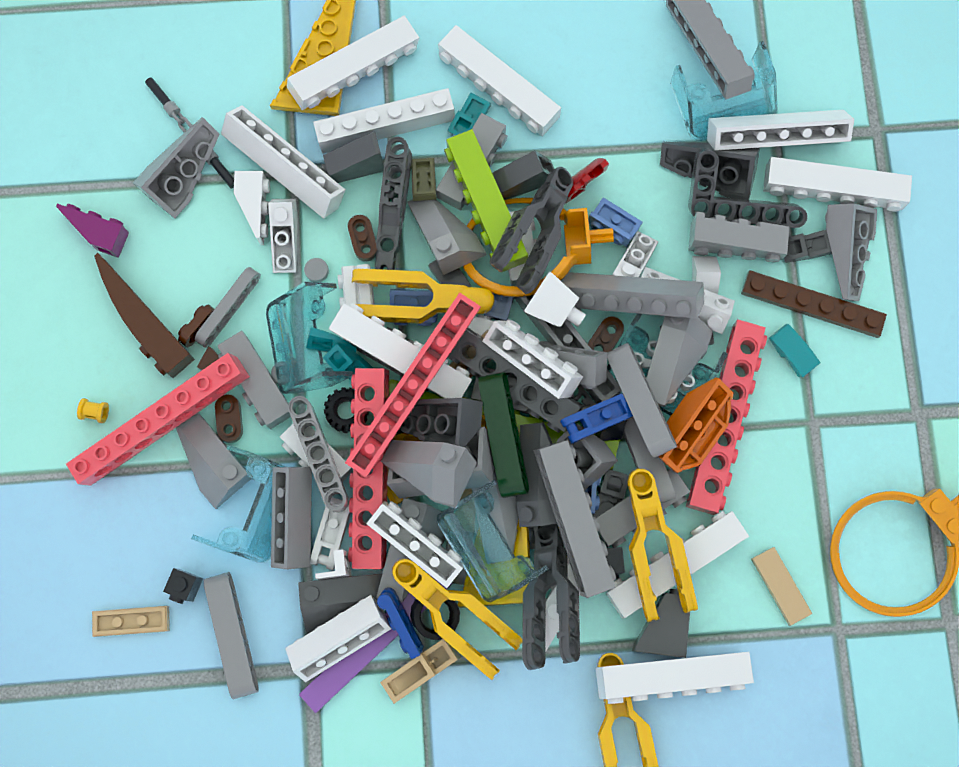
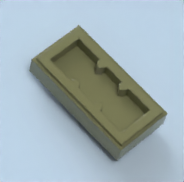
(423, 179)

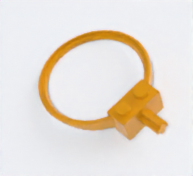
(578, 248)
(946, 517)

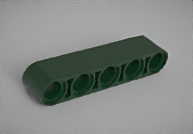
(503, 435)

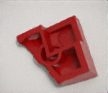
(585, 176)

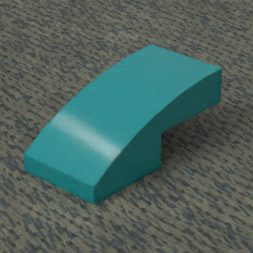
(469, 114)
(324, 340)
(795, 350)
(344, 359)

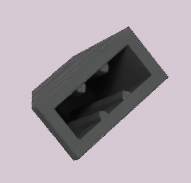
(354, 159)
(523, 175)
(667, 634)

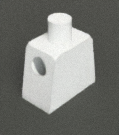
(555, 303)

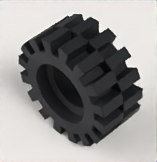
(331, 409)

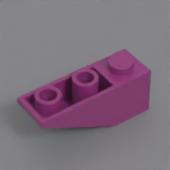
(102, 234)

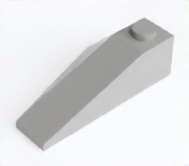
(849, 234)
(446, 235)

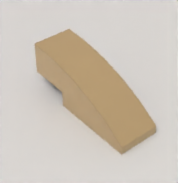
(419, 670)

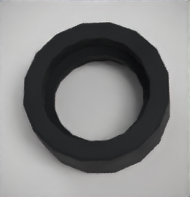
(453, 621)

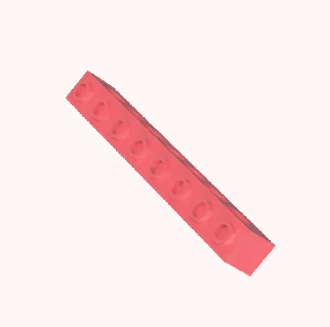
(741, 334)
(412, 385)
(157, 420)
(375, 556)

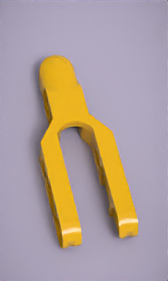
(442, 295)
(649, 517)
(432, 596)
(624, 709)

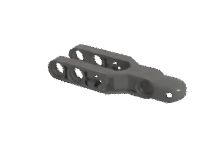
(546, 209)
(393, 213)
(550, 552)

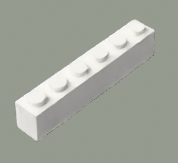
(352, 63)
(499, 81)
(386, 119)
(780, 129)
(282, 161)
(837, 184)
(394, 349)
(700, 550)
(673, 676)

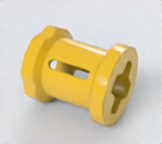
(92, 410)

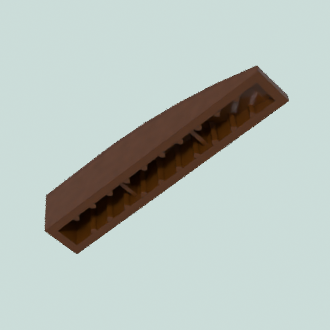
(144, 325)

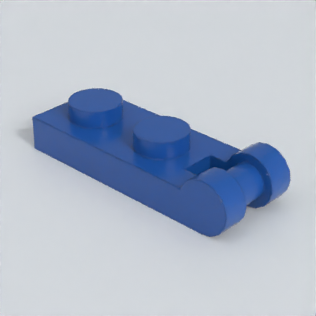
(597, 418)
(400, 622)

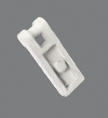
(330, 535)

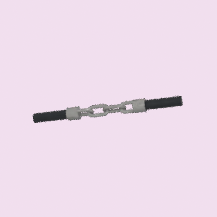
(173, 110)

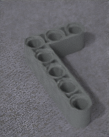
(736, 205)

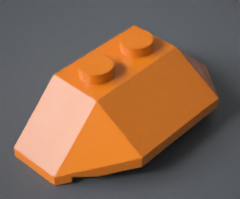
(698, 424)

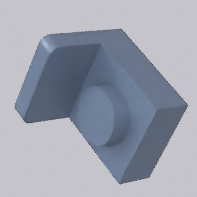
(501, 307)

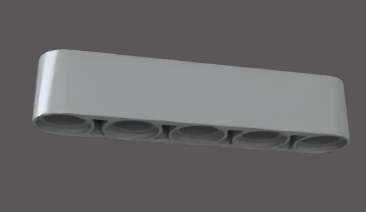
(641, 400)
(313, 443)
(643, 459)
(231, 635)

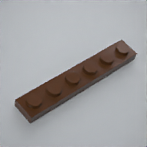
(814, 304)

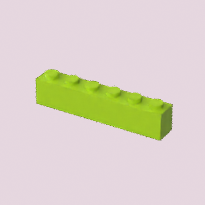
(481, 192)

